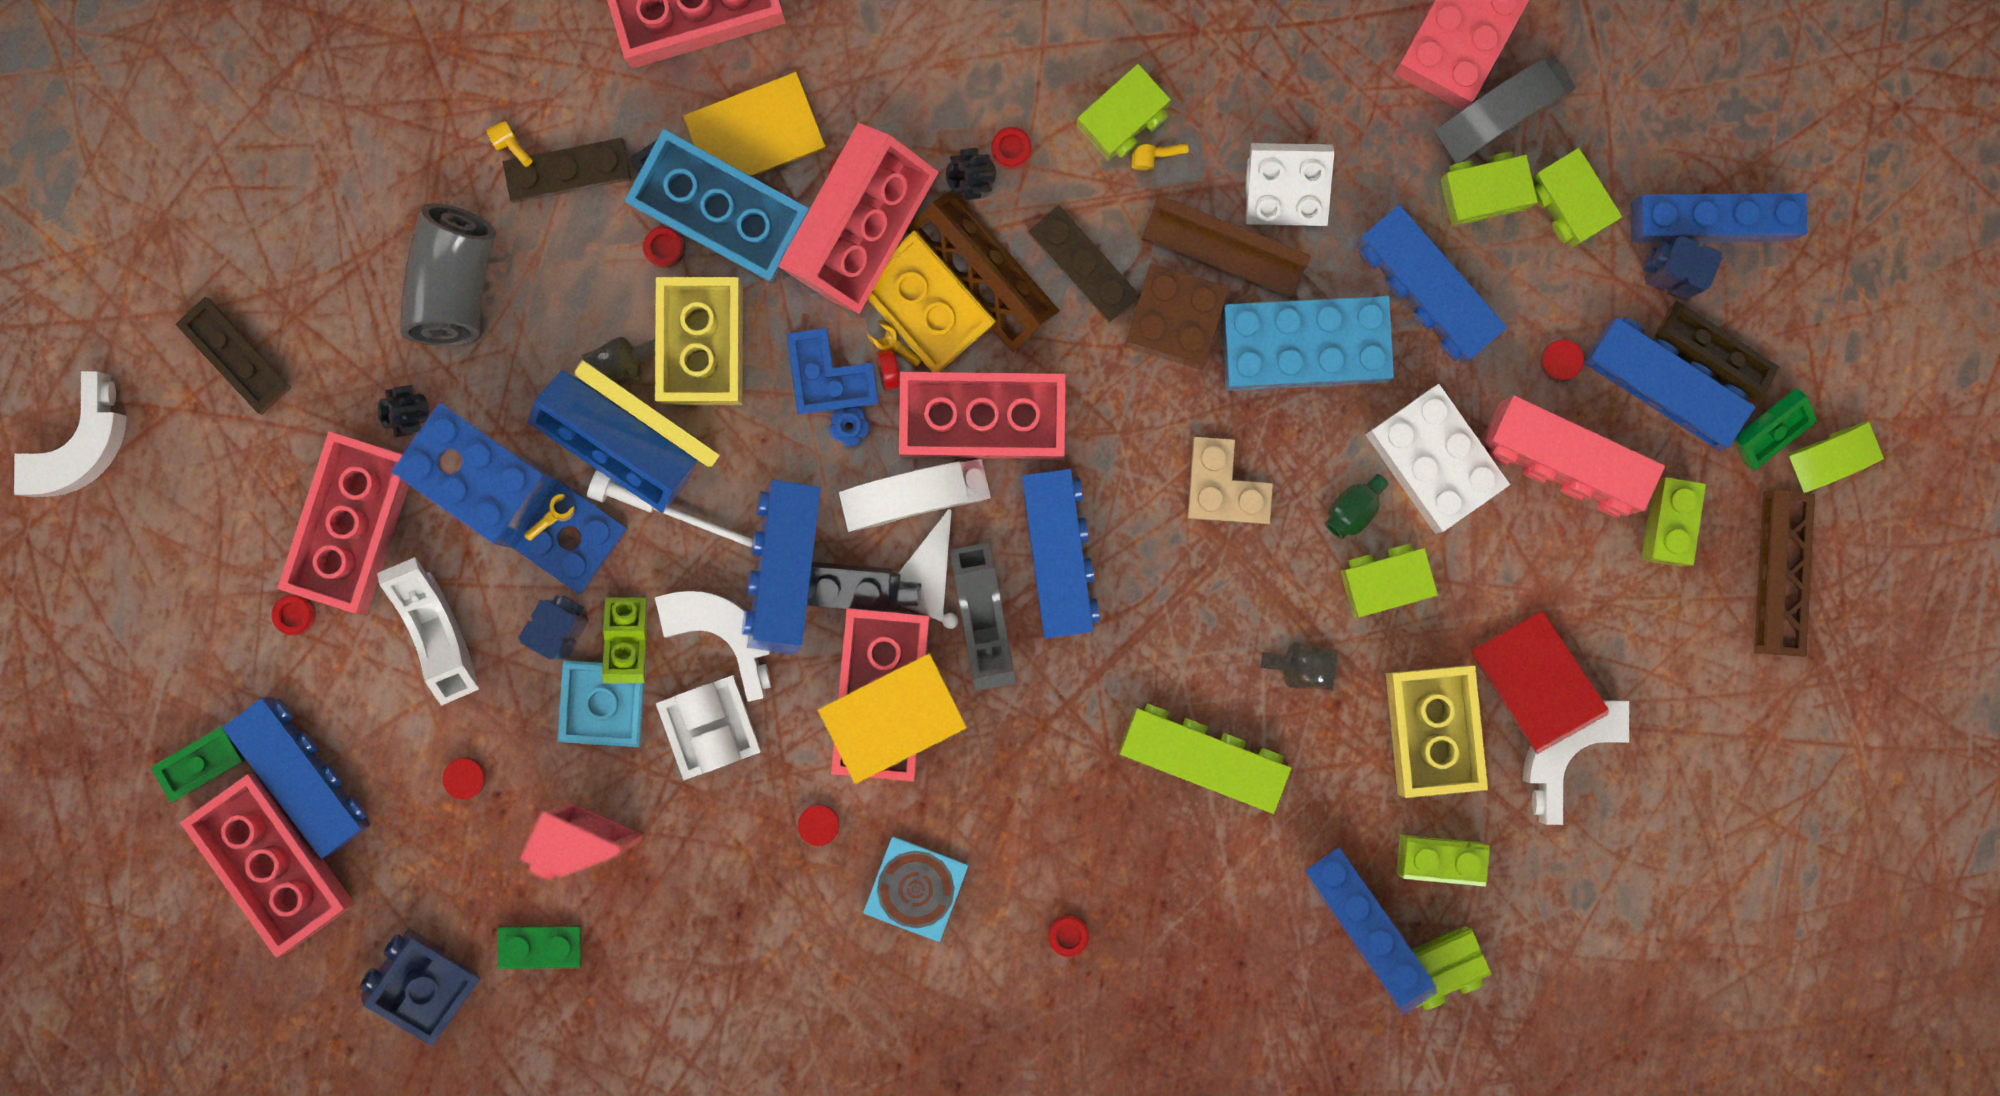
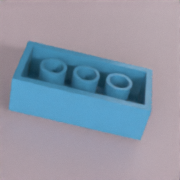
(716, 205)
(1307, 343)

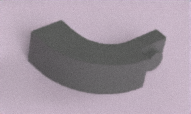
(1505, 108)
(982, 616)

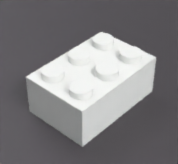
(1437, 459)

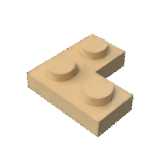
(1216, 495)

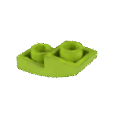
(1836, 457)
(624, 640)

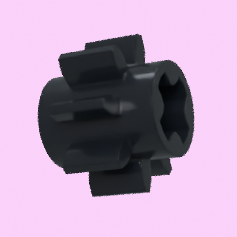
(970, 173)
(403, 410)

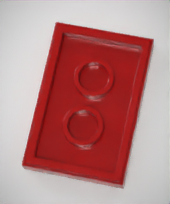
(1540, 682)

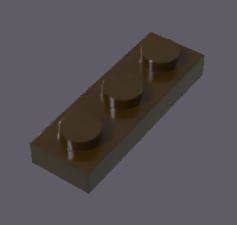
(567, 170)
(1083, 264)
(1717, 351)
(233, 355)

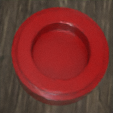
(1011, 148)
(663, 247)
(1562, 360)
(888, 369)
(293, 615)
(464, 778)
(818, 825)
(1068, 935)

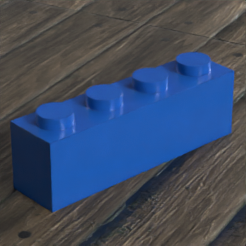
(1719, 217)
(1431, 285)
(1669, 383)
(612, 441)
(1058, 553)
(782, 568)
(297, 776)
(1371, 931)

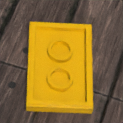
(758, 127)
(929, 304)
(892, 718)

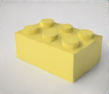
(699, 341)
(1436, 731)

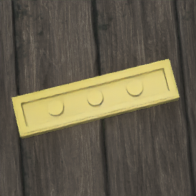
(646, 414)

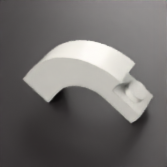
(85, 454)
(914, 494)
(709, 612)
(433, 628)
(1550, 765)

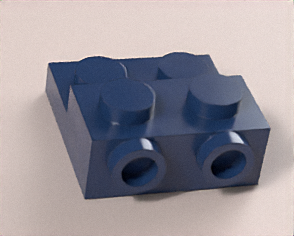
(417, 986)

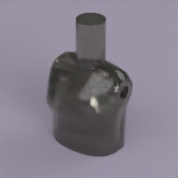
(620, 359)
(1304, 665)

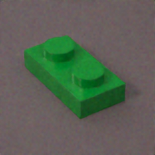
(1775, 429)
(197, 764)
(539, 947)

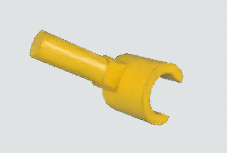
(502, 136)
(1144, 156)
(890, 341)
(549, 518)

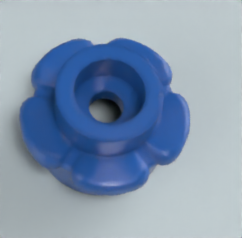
(853, 436)

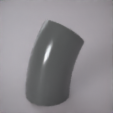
(445, 276)

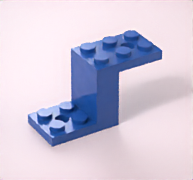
(506, 496)

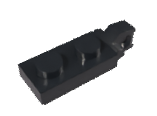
(860, 588)

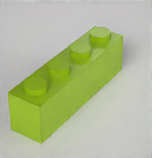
(1204, 759)

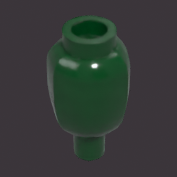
(1355, 507)

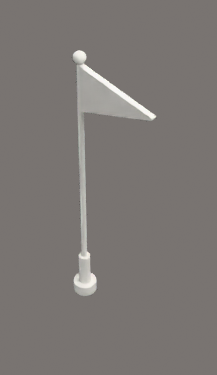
(925, 566)

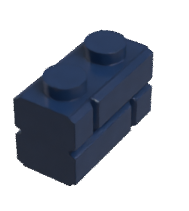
(1682, 267)
(554, 627)

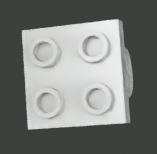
(1289, 184)
(708, 727)

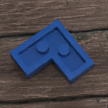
(818, 384)

